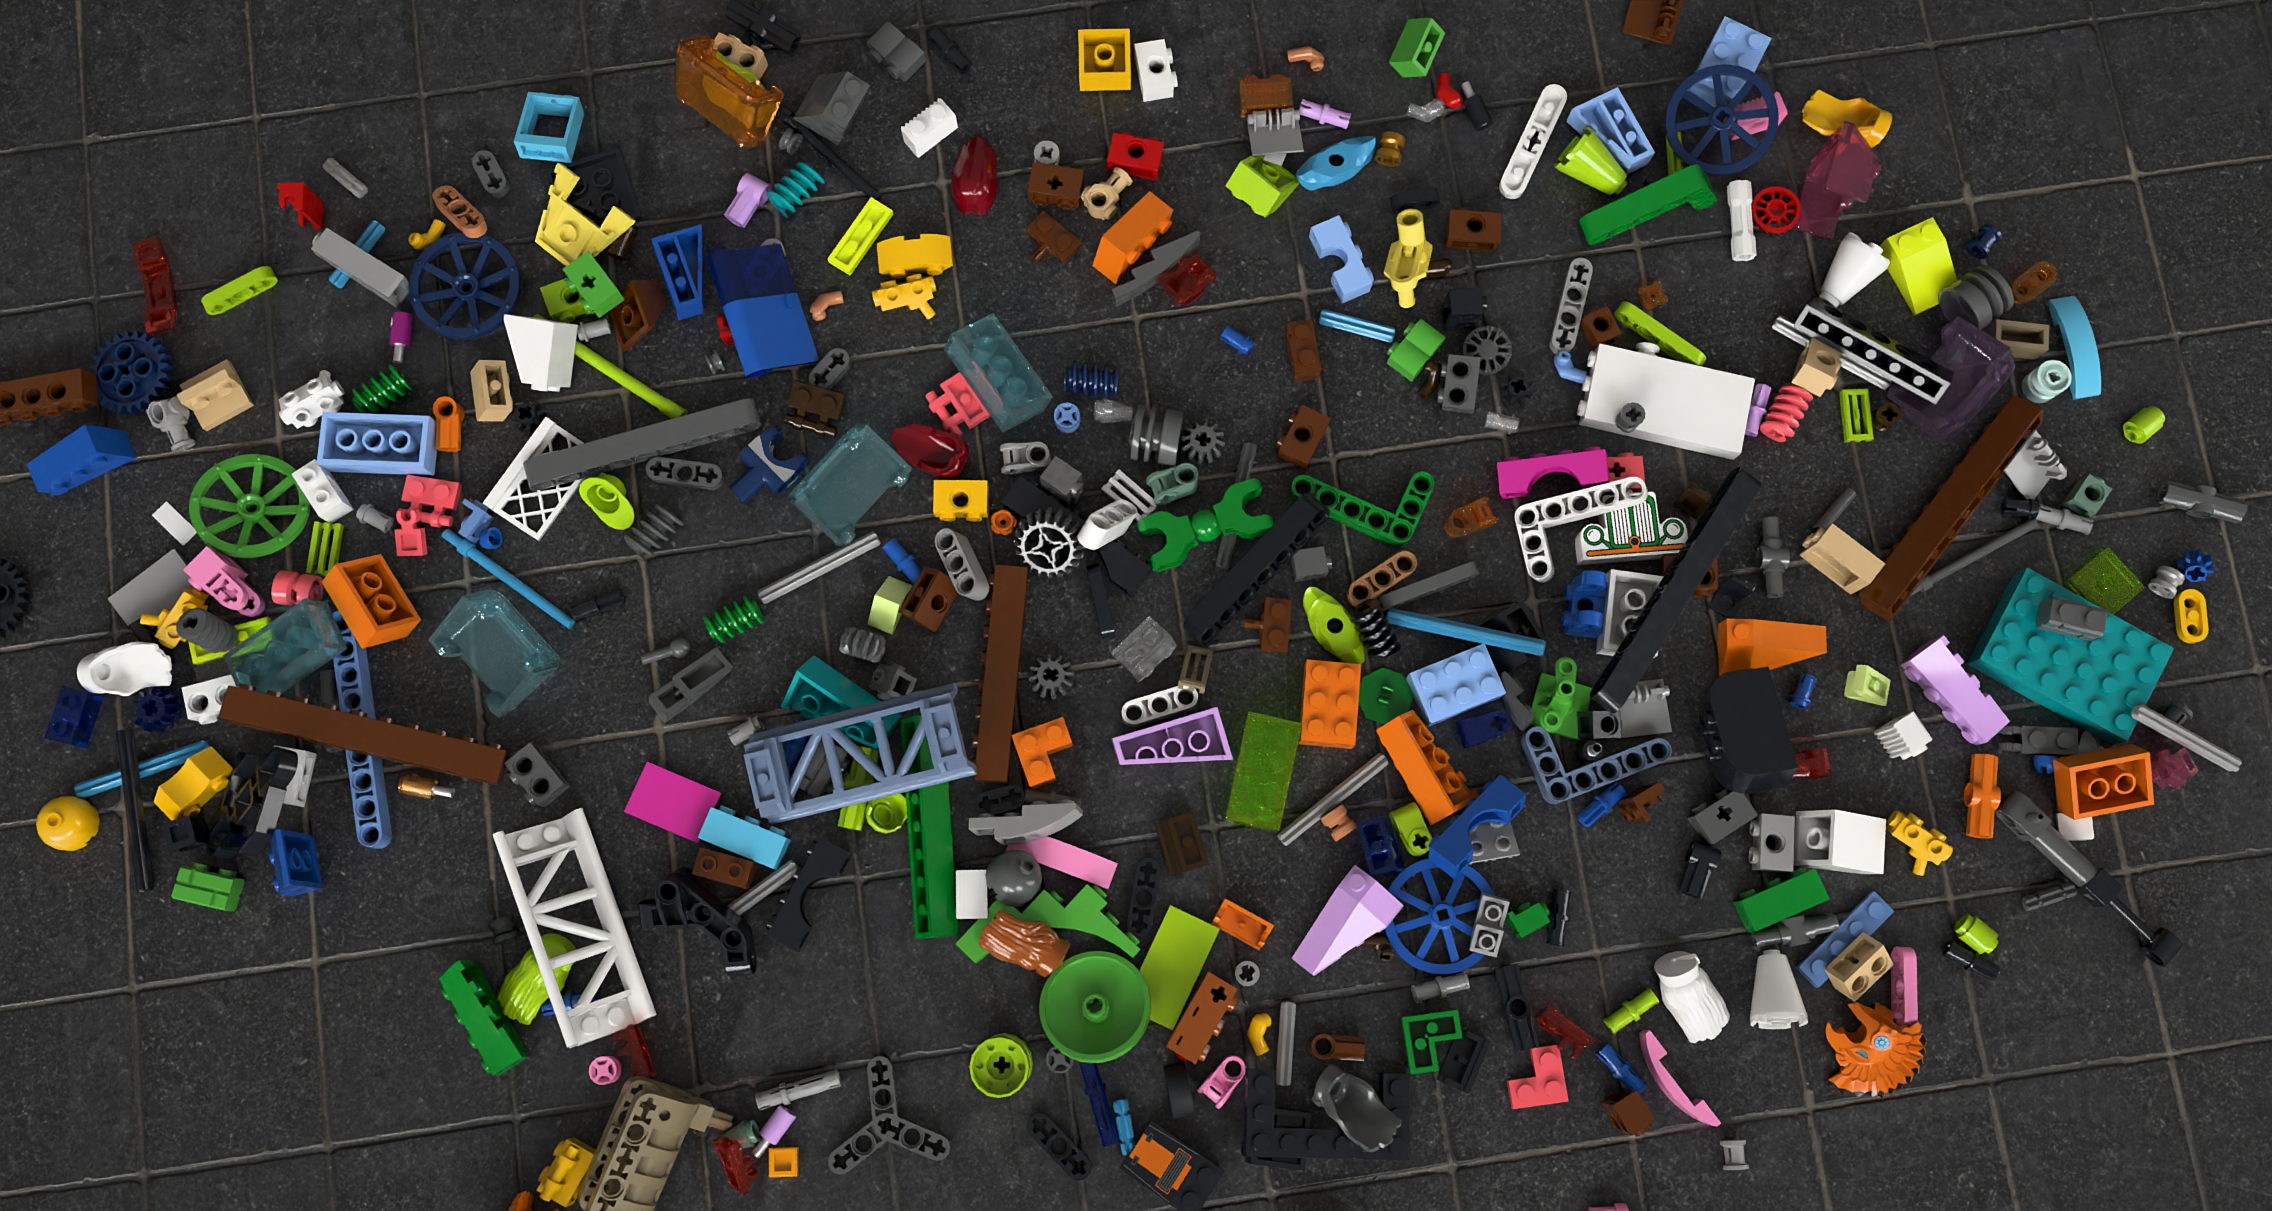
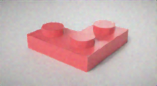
(1545, 1086)

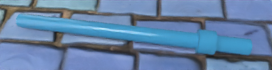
(468, 549)

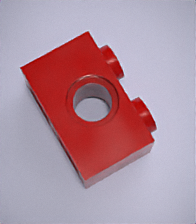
(1145, 166)

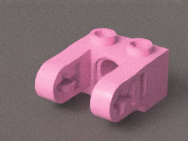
(224, 582)

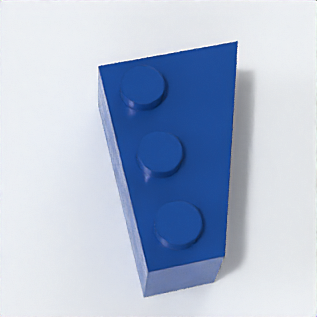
(80, 458)

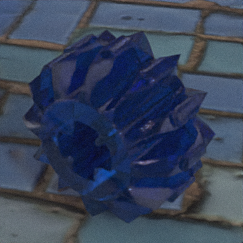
(146, 707)

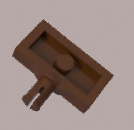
(1052, 239)
(1272, 625)

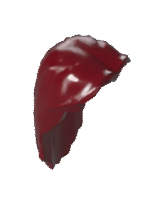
(975, 177)
(931, 449)

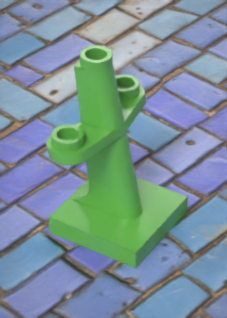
(1559, 700)

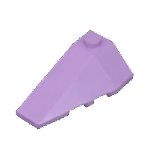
(1350, 916)

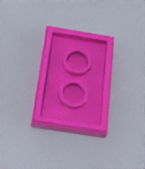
(672, 802)

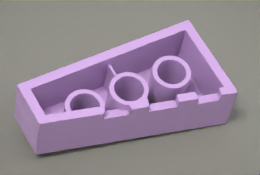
(1179, 740)

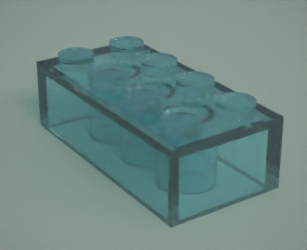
(997, 372)
(287, 648)

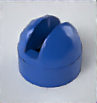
(496, 535)
(2042, 761)

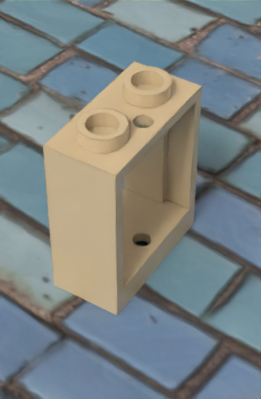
(1841, 558)

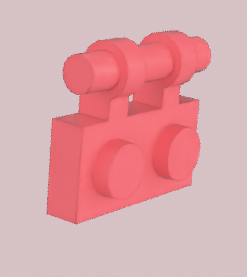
(964, 401)
(431, 493)

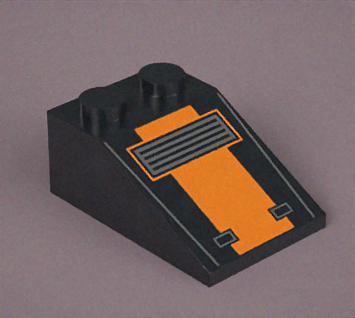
(1172, 1168)

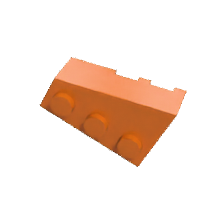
(1132, 236)

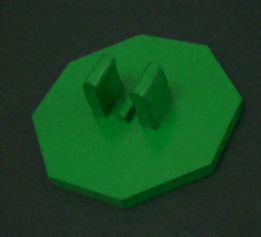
(1384, 695)

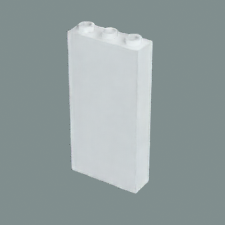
(1682, 401)

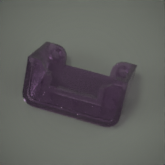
(1979, 370)

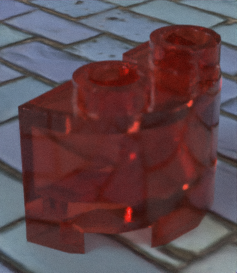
(1188, 281)

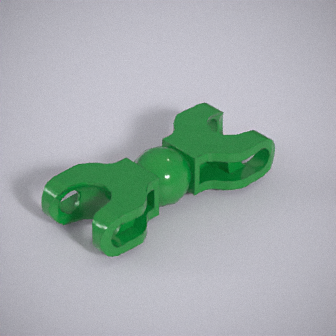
(1205, 525)

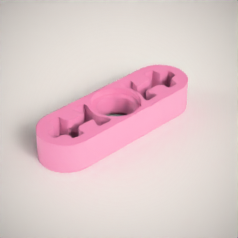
(1904, 986)

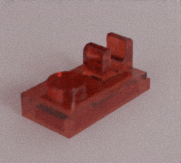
(1557, 1024)
(641, 1062)
(734, 1165)

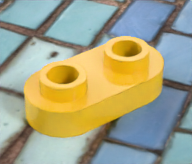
(2192, 617)

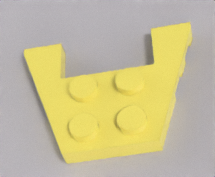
(567, 231)

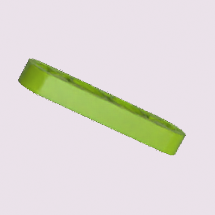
(1658, 334)

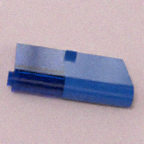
(762, 308)

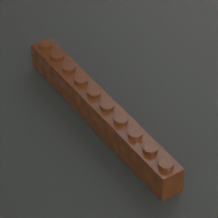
(1950, 508)
(364, 735)

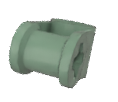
(1169, 485)

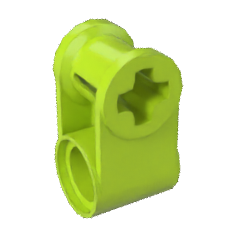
(1409, 825)

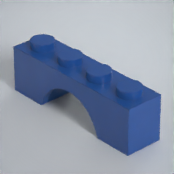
(1497, 803)

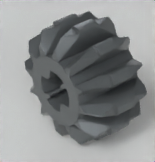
(1192, 442)
(862, 644)
(1049, 685)

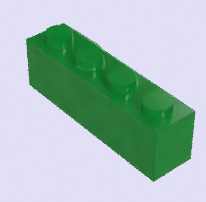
(483, 1017)

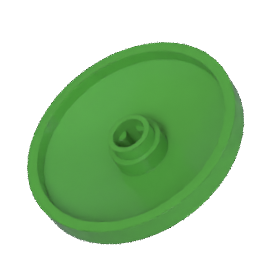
(1095, 1007)

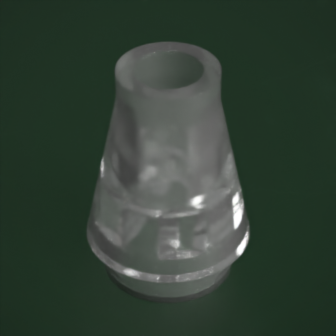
(1110, 411)

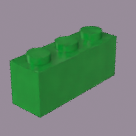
(1780, 899)

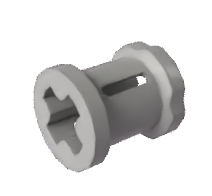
(1734, 1154)

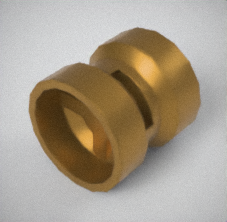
(1390, 148)

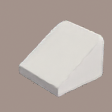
(2075, 829)

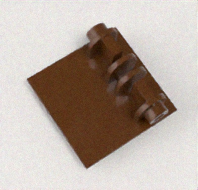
(1653, 19)

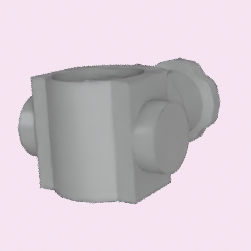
(171, 418)

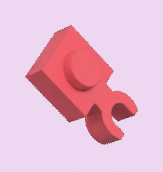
(409, 538)

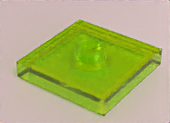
(2106, 582)

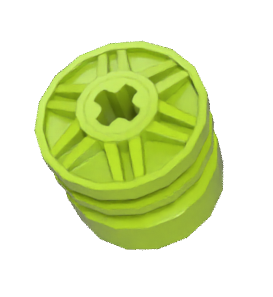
(989, 1076)

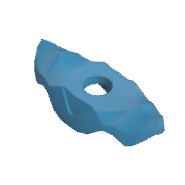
(1318, 171)

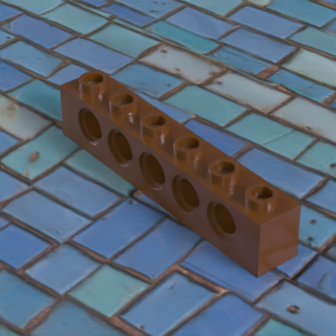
(45, 395)

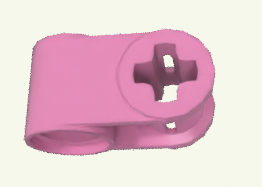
(1222, 1081)

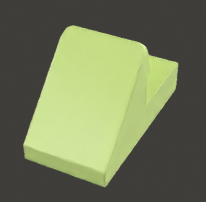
(1867, 685)

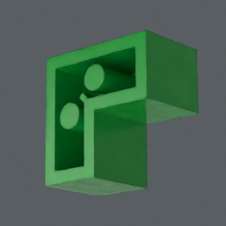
(1422, 1032)

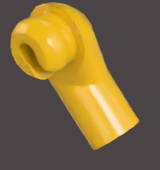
(422, 241)

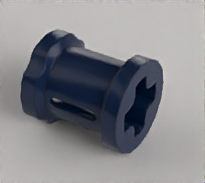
(1984, 241)

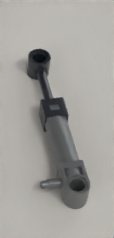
(2091, 882)

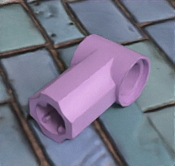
(750, 194)

